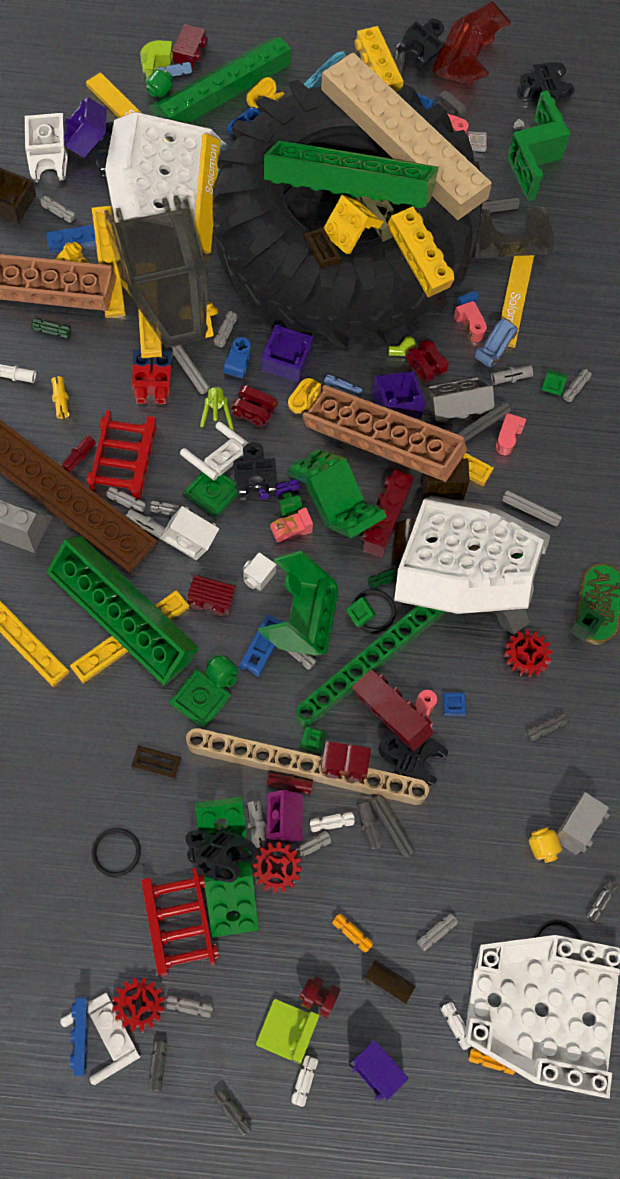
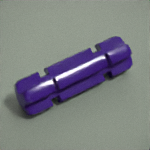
(282, 488)

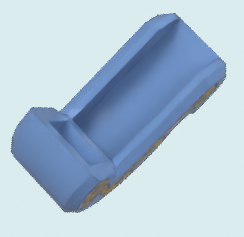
(496, 343)

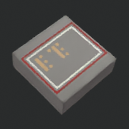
(478, 141)

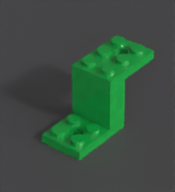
(538, 145)
(336, 493)
(226, 896)

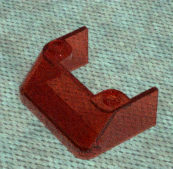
(464, 41)

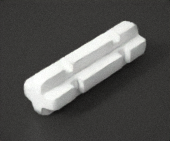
(332, 822)
(456, 1024)
(304, 1081)

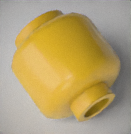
(545, 844)

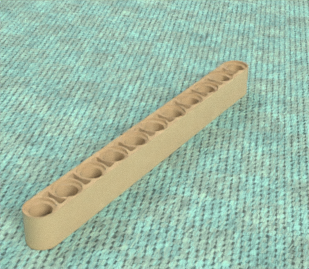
(294, 768)

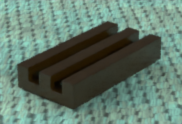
(321, 262)
(170, 775)

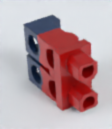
(149, 382)

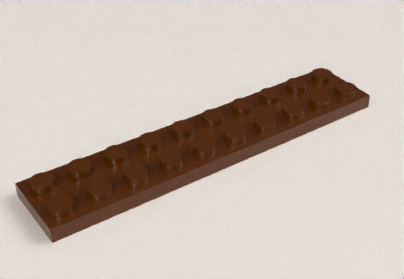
(72, 501)

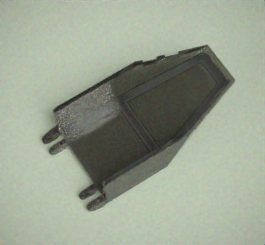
(163, 271)

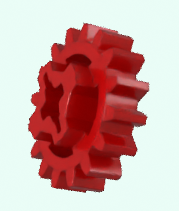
(535, 648)
(285, 860)
(128, 1003)

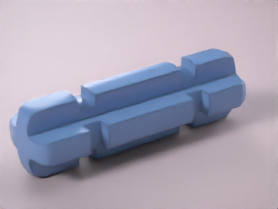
(177, 69)
(342, 386)

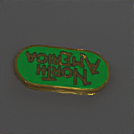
(602, 594)

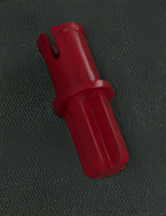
(78, 453)
(290, 783)

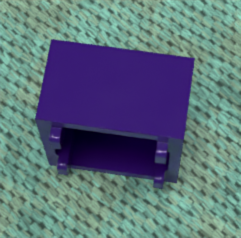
(85, 127)
(287, 353)
(399, 393)
(379, 1071)

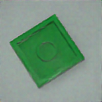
(210, 494)
(200, 699)

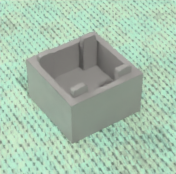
(582, 823)

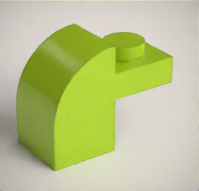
(156, 55)

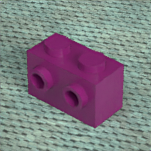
(284, 816)

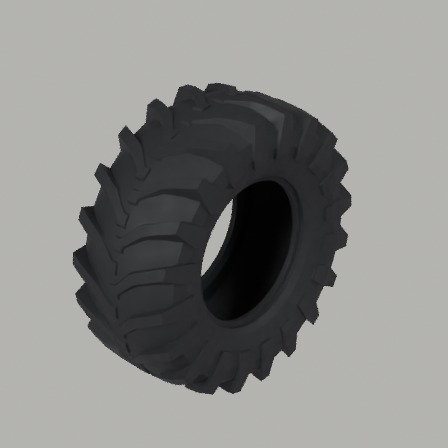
(266, 246)

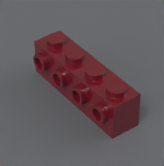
(392, 502)
(393, 709)

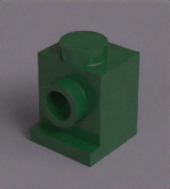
(587, 624)

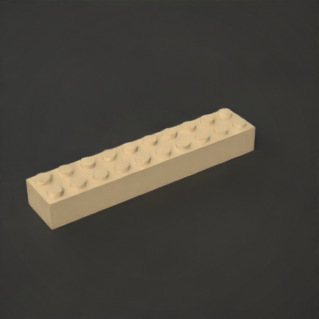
(404, 133)

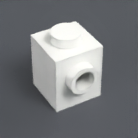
(258, 572)

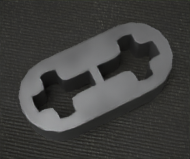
(451, 104)

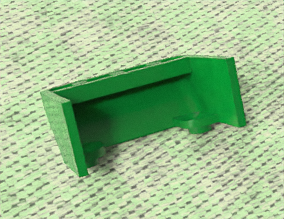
(311, 609)

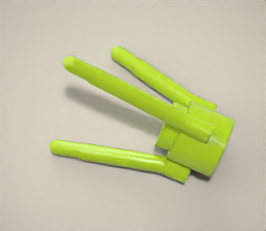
(216, 400)

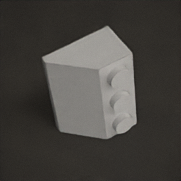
(459, 398)

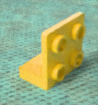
(348, 223)

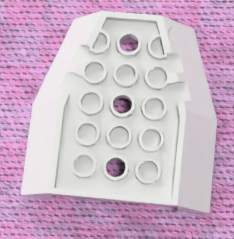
(138, 155)
(462, 580)
(569, 980)

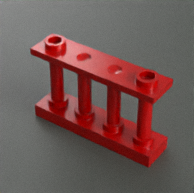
(138, 466)
(156, 914)

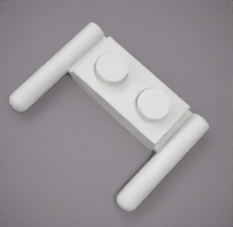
(223, 457)
(114, 1037)

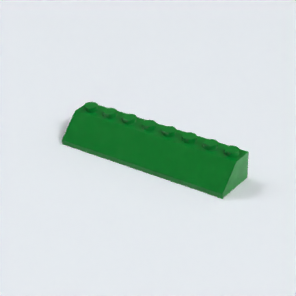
(224, 82)
(350, 173)
(122, 609)

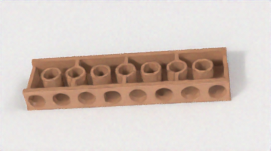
(56, 282)
(386, 433)

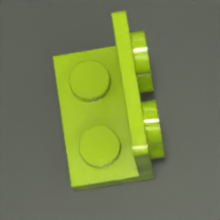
(287, 1031)

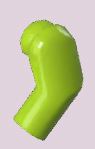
(407, 343)

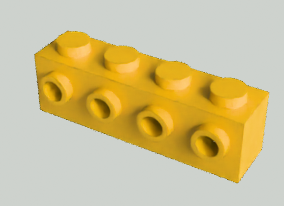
(378, 57)
(420, 251)

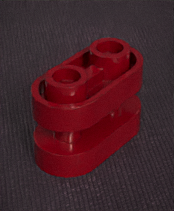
(426, 360)
(253, 405)
(321, 997)

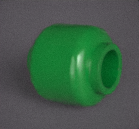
(159, 83)
(222, 671)

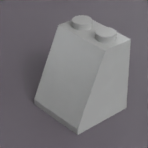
(22, 525)

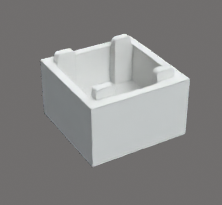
(189, 533)

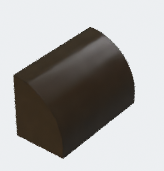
(402, 534)
(389, 983)

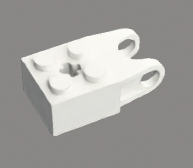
(46, 144)

